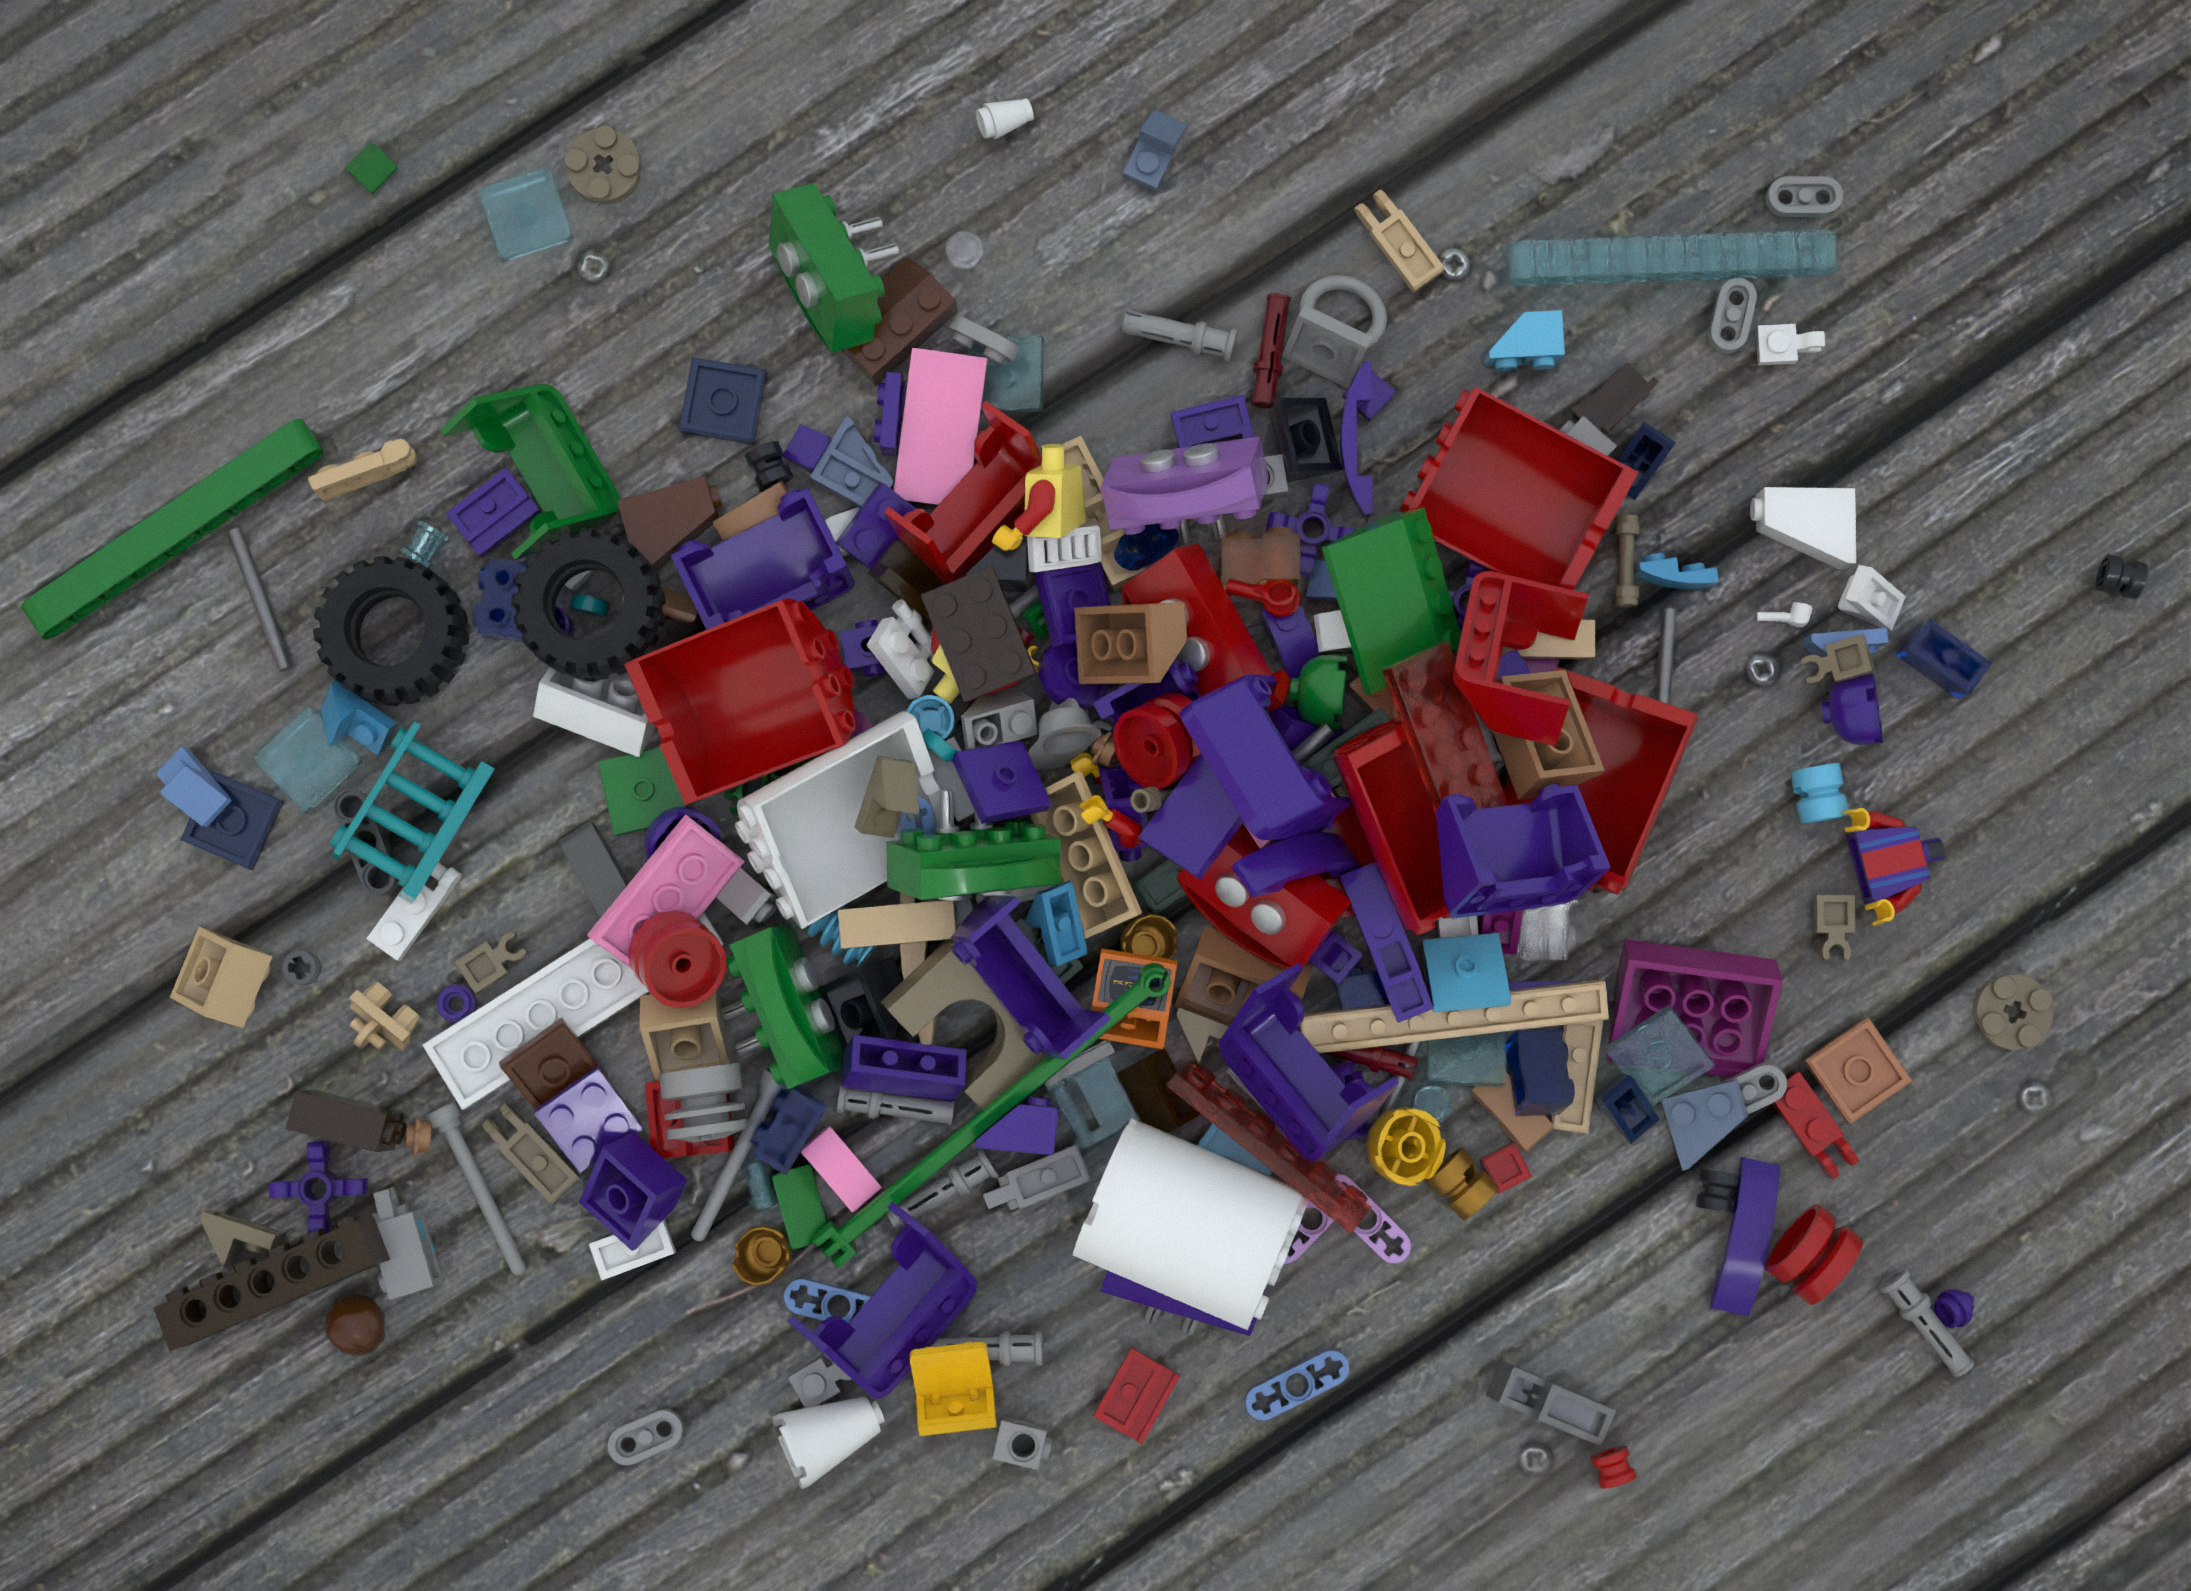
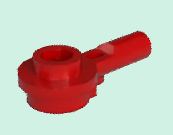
(1279, 596)

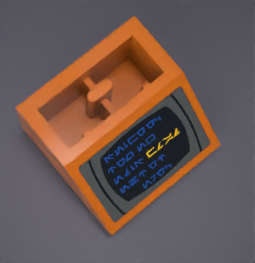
(1149, 1020)

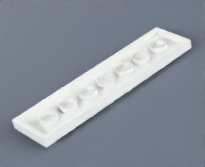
(579, 986)

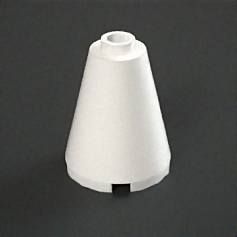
(826, 1434)

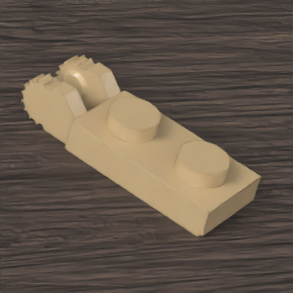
(1401, 243)
(363, 470)

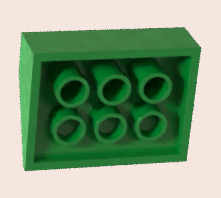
(1391, 593)

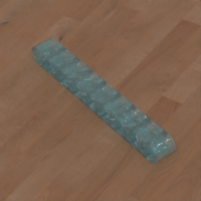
(1672, 258)

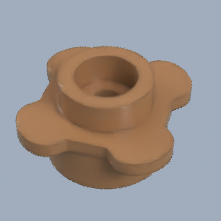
(1104, 750)
(417, 1136)

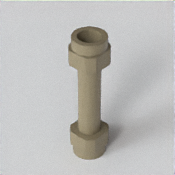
(1626, 528)
(1150, 798)

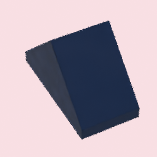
(1645, 454)
(1626, 1107)

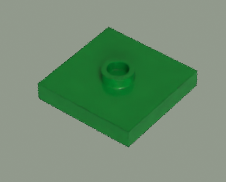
(638, 790)

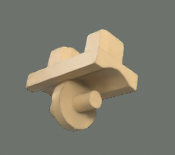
(369, 1008)

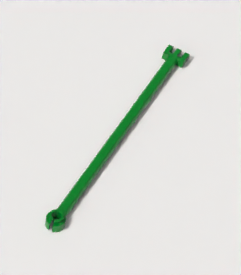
(979, 1124)

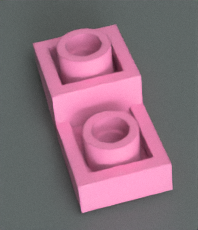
(840, 1168)

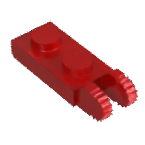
(1812, 1124)

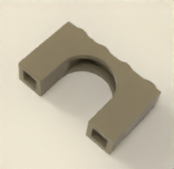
(946, 980)

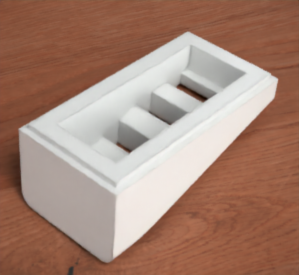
(1075, 549)

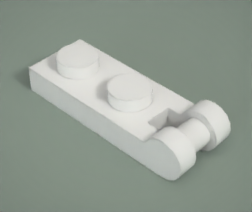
(406, 921)

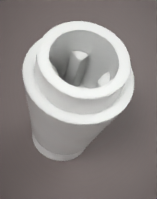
(1002, 117)

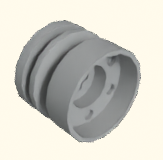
(703, 1102)

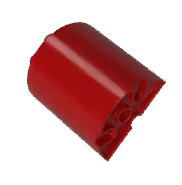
(1518, 492)
(746, 698)
(1640, 752)
(1396, 821)

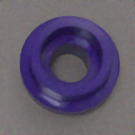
(444, 1002)

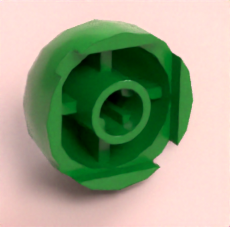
(1321, 690)

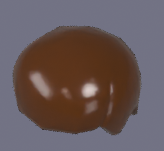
(355, 1325)

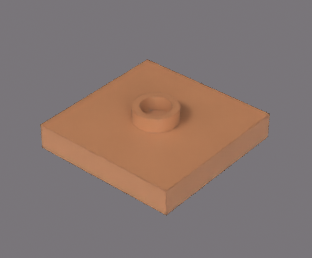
(1857, 1070)

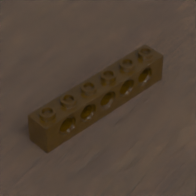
(185, 1325)

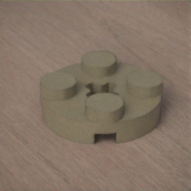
(604, 144)
(2032, 1001)

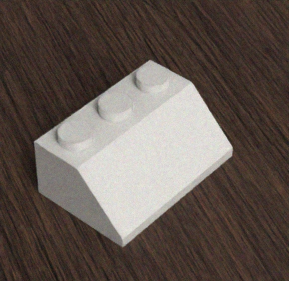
(595, 709)

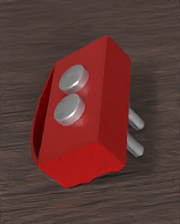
(1217, 639)
(1274, 927)

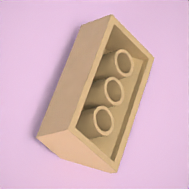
(1088, 859)

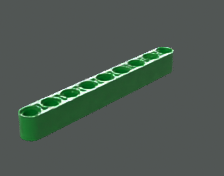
(172, 529)

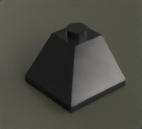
(857, 1001)

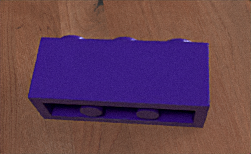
(903, 1068)

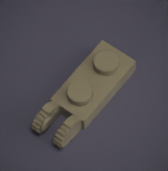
(533, 1156)

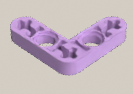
(1378, 1246)

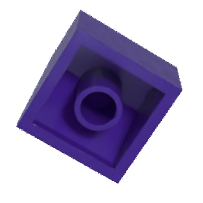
(1024, 1129)
(631, 1189)

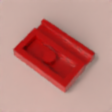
(1136, 1395)

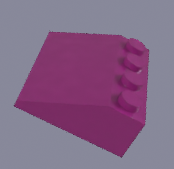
(1718, 996)

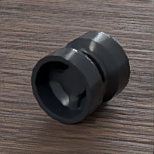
(768, 465)
(2121, 576)
(1717, 1190)

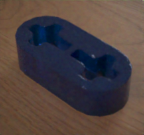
(1150, 550)

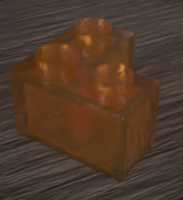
(1261, 560)

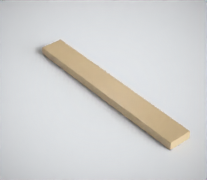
(1528, 1009)

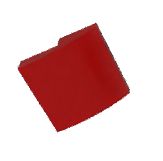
(658, 1125)

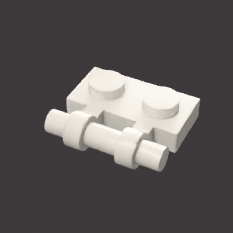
(897, 652)

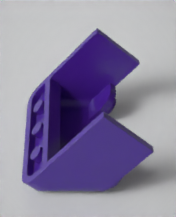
(1255, 762)
(1023, 980)
(1289, 1073)
(901, 1315)

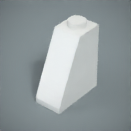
(1810, 520)

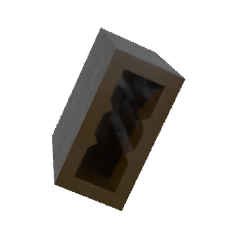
(346, 1121)

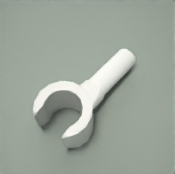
(1798, 616)

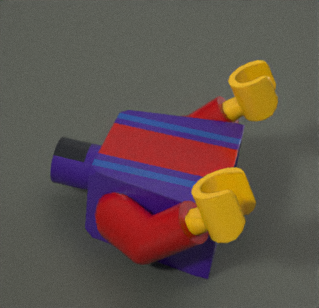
(1115, 808)
(1888, 860)

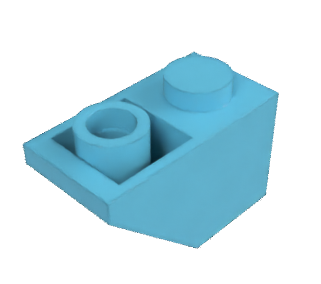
(1531, 340)

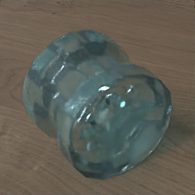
(1429, 1102)

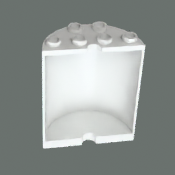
(807, 819)
(1190, 1224)

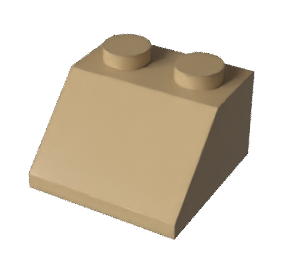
(221, 977)
(683, 1036)

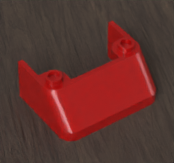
(986, 498)
(1510, 614)

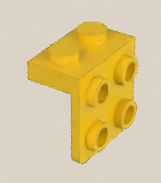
(953, 1388)

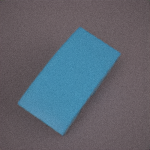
(1666, 573)

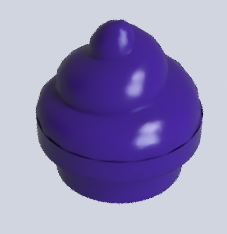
(1954, 1308)

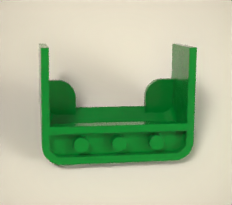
(549, 454)

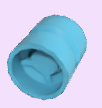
(934, 714)
(1819, 793)

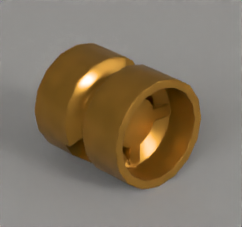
(1463, 1184)

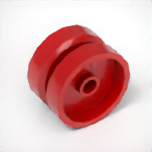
(1155, 742)
(677, 959)
(1814, 1254)

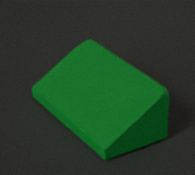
(799, 1204)

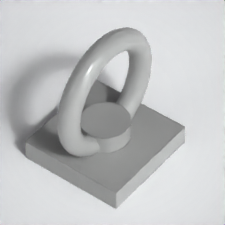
(1328, 344)

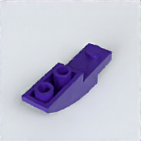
(1386, 941)

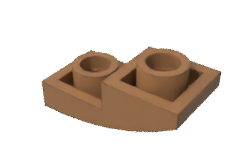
(750, 513)
(1523, 1130)

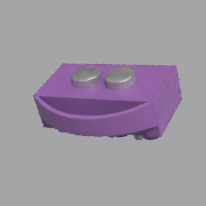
(1186, 485)

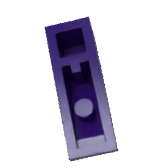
(1291, 640)

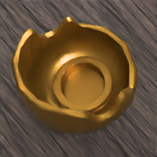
(1150, 936)
(762, 1255)

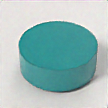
(589, 605)
(938, 745)

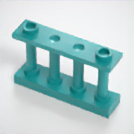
(429, 844)

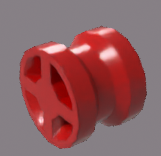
(1613, 1467)

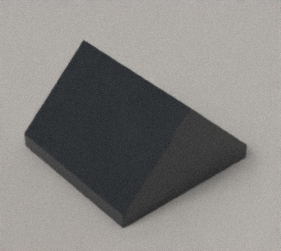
(1304, 437)
(1009, 565)

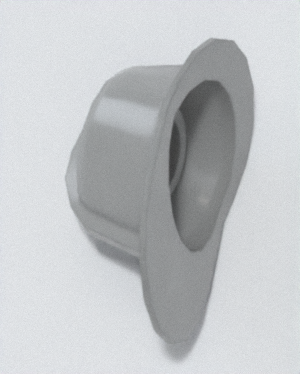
(1062, 736)

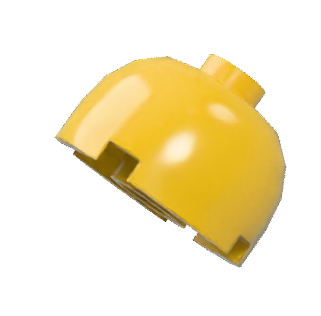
(1405, 1146)

